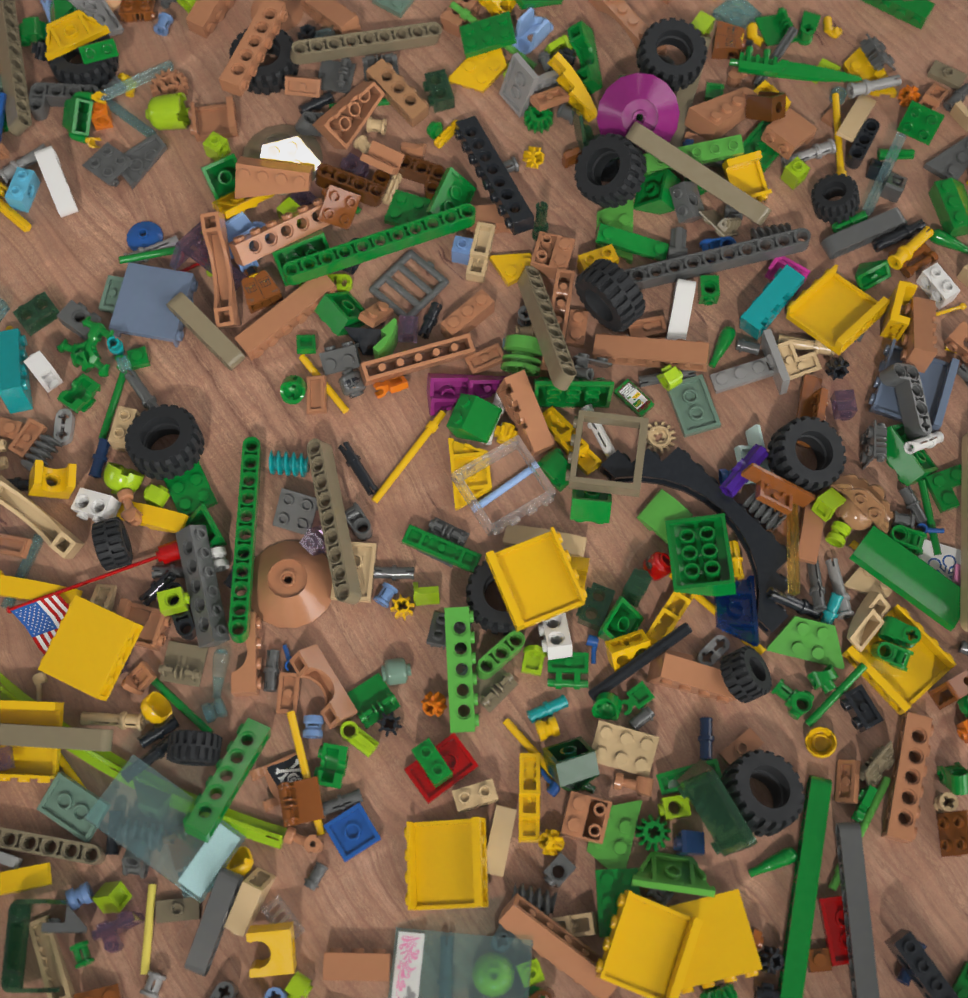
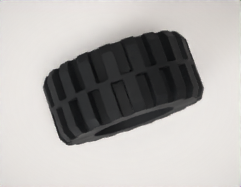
(683, 37)
(94, 73)
(272, 76)
(593, 161)
(610, 295)
(156, 424)
(823, 442)
(483, 613)
(780, 781)

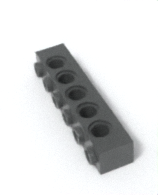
(202, 586)

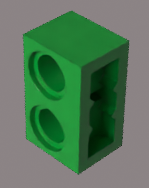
(432, 763)

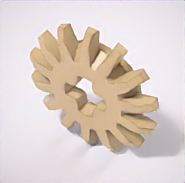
(666, 435)

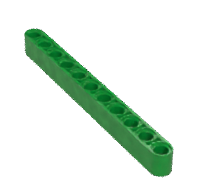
(374, 251)
(245, 545)
(804, 888)

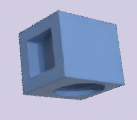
(461, 249)

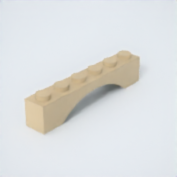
(50, 530)

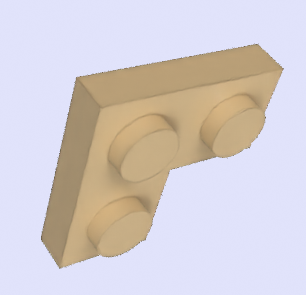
(796, 365)

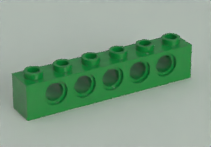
(202, 827)

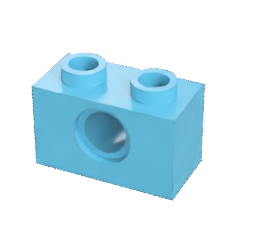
(22, 189)

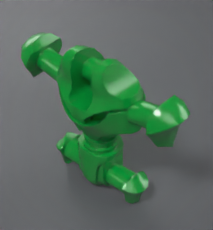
(86, 353)

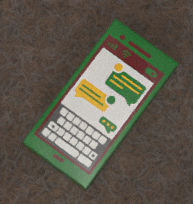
(634, 398)

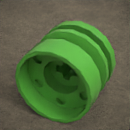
(522, 350)

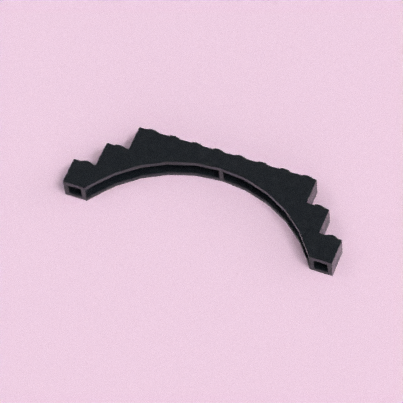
(763, 551)

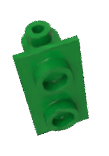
(98, 51)

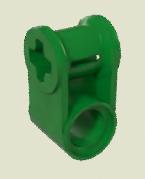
(808, 27)
(909, 538)
(896, 632)
(894, 656)
(954, 778)

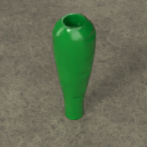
(946, 240)
(723, 342)
(778, 860)

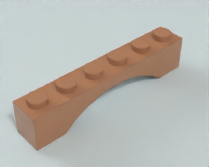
(627, 19)
(216, 240)

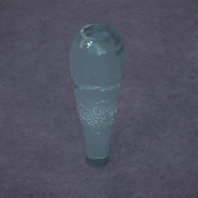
(219, 670)

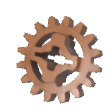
(168, 83)

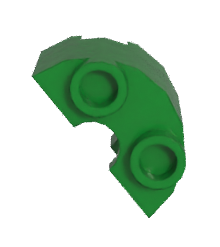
(31, 30)
(81, 394)
(555, 468)
(332, 765)

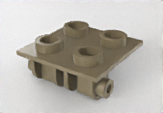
(723, 226)
(183, 664)
(494, 689)
(881, 759)

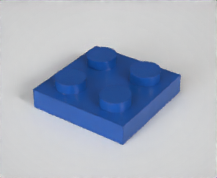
(352, 832)

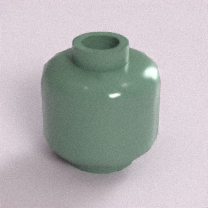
(395, 671)

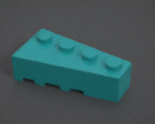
(771, 301)
(14, 373)

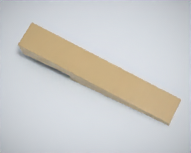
(51, 960)

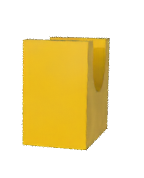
(63, 478)
(281, 941)

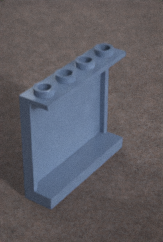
(143, 302)
(936, 384)

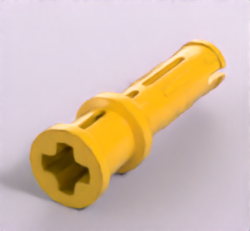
(906, 251)

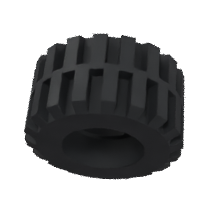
(832, 187)
(112, 543)
(745, 674)
(194, 748)

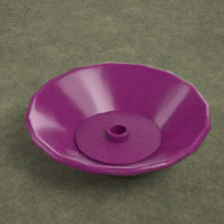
(638, 95)

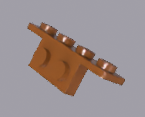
(812, 401)
(775, 490)

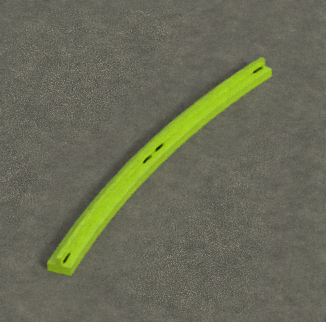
(102, 760)

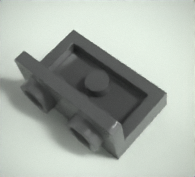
(341, 358)

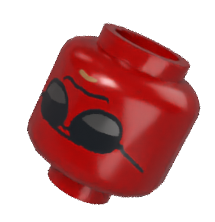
(657, 565)

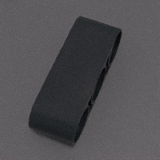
(862, 143)
(183, 620)

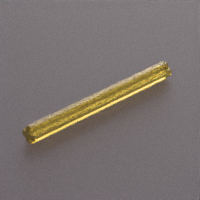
(793, 562)

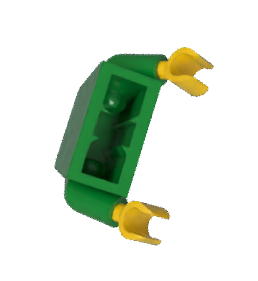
(78, 115)

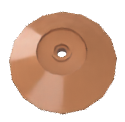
(293, 602)

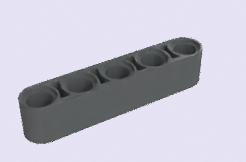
(863, 233)
(213, 922)

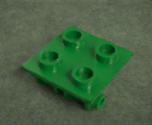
(774, 27)
(920, 122)
(372, 700)

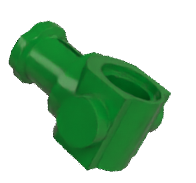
(791, 697)

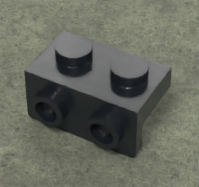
(860, 708)

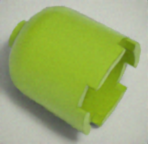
(168, 112)

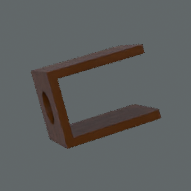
(766, 106)

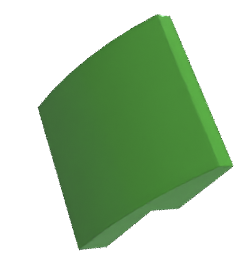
(389, 340)
(660, 509)

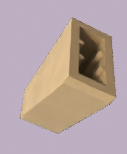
(249, 901)

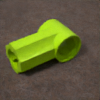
(360, 740)

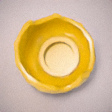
(156, 708)
(820, 742)
(241, 861)

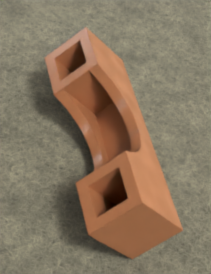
(312, 665)
(246, 679)

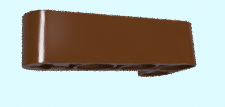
(427, 177)
(370, 190)

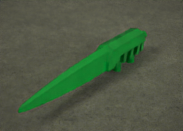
(784, 69)

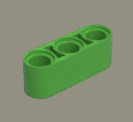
(505, 647)

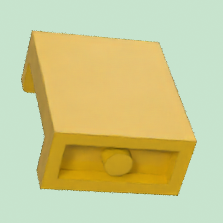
(747, 175)
(893, 323)

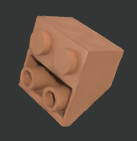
(552, 253)
(585, 818)

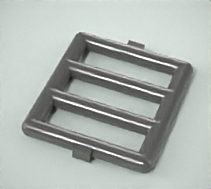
(399, 265)

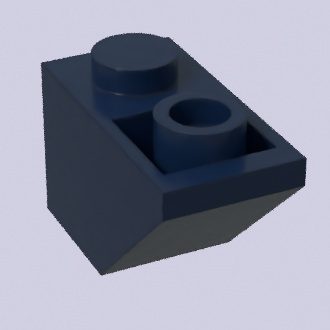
(689, 843)

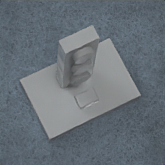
(523, 82)
(755, 370)

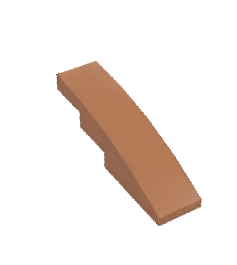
(810, 534)

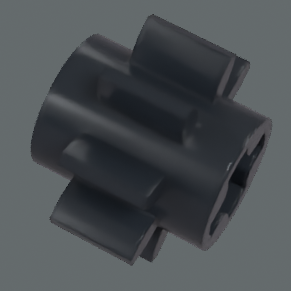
(307, 32)
(39, 49)
(568, 55)
(837, 368)
(391, 718)
(770, 959)
(766, 991)

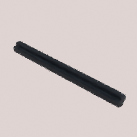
(641, 660)

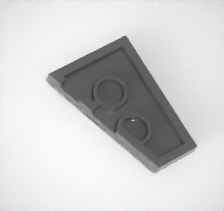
(144, 157)
(950, 162)

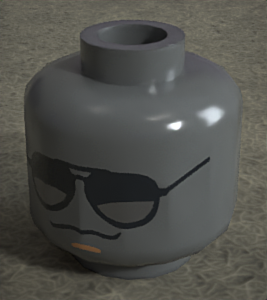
(351, 383)

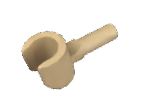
(39, 679)

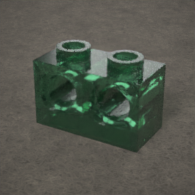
(438, 86)
(39, 316)
(636, 586)
(600, 608)

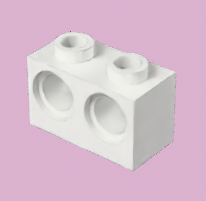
(938, 285)
(43, 371)
(95, 505)
(556, 637)

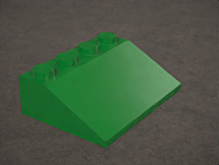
(579, 393)
(700, 555)

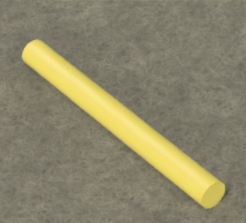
(148, 929)

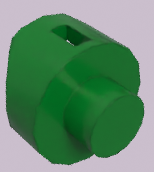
(293, 389)
(824, 679)
(607, 706)

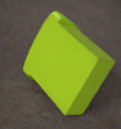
(560, 43)
(425, 595)
(533, 660)

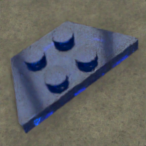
(738, 612)

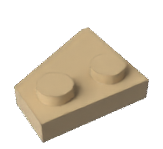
(865, 582)

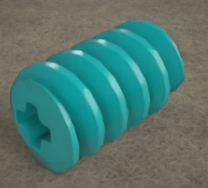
(288, 464)

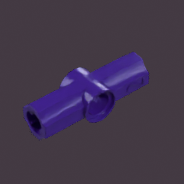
(735, 481)

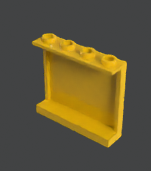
(835, 311)
(536, 579)
(90, 648)
(896, 686)
(32, 761)
(446, 864)
(724, 942)
(648, 947)

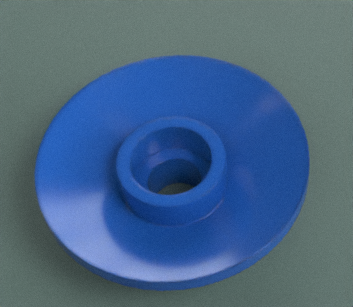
(153, 235)

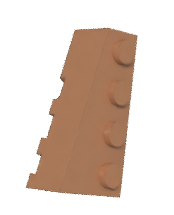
(719, 114)

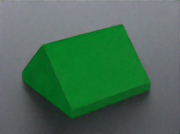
(221, 176)
(203, 517)
(620, 621)

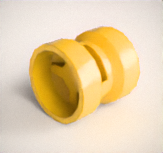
(547, 728)

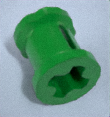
(80, 962)

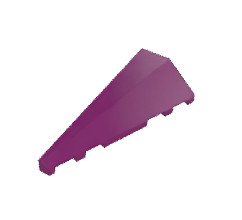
(445, 389)

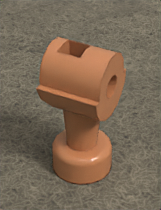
(735, 79)
(131, 514)
(641, 784)
(311, 843)

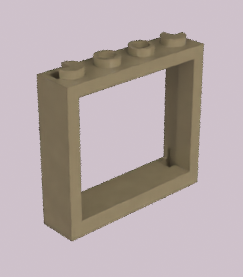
(606, 486)

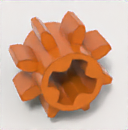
(908, 94)
(434, 704)

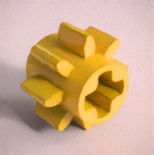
(533, 157)
(505, 432)
(401, 602)
(551, 842)

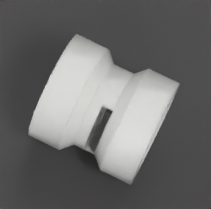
(219, 559)

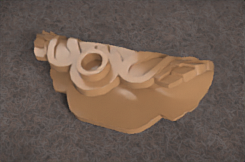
(863, 504)

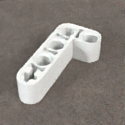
(56, 181)
(681, 309)

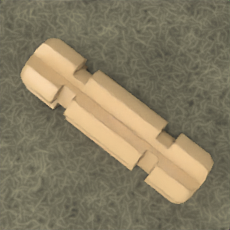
(391, 188)

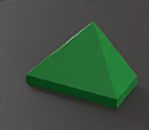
(872, 273)

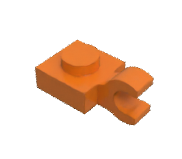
(393, 385)

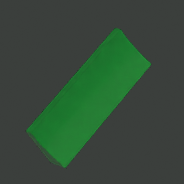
(909, 577)

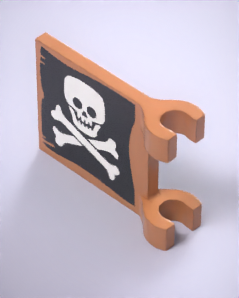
(277, 772)

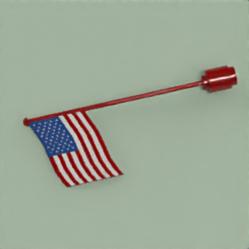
(45, 613)

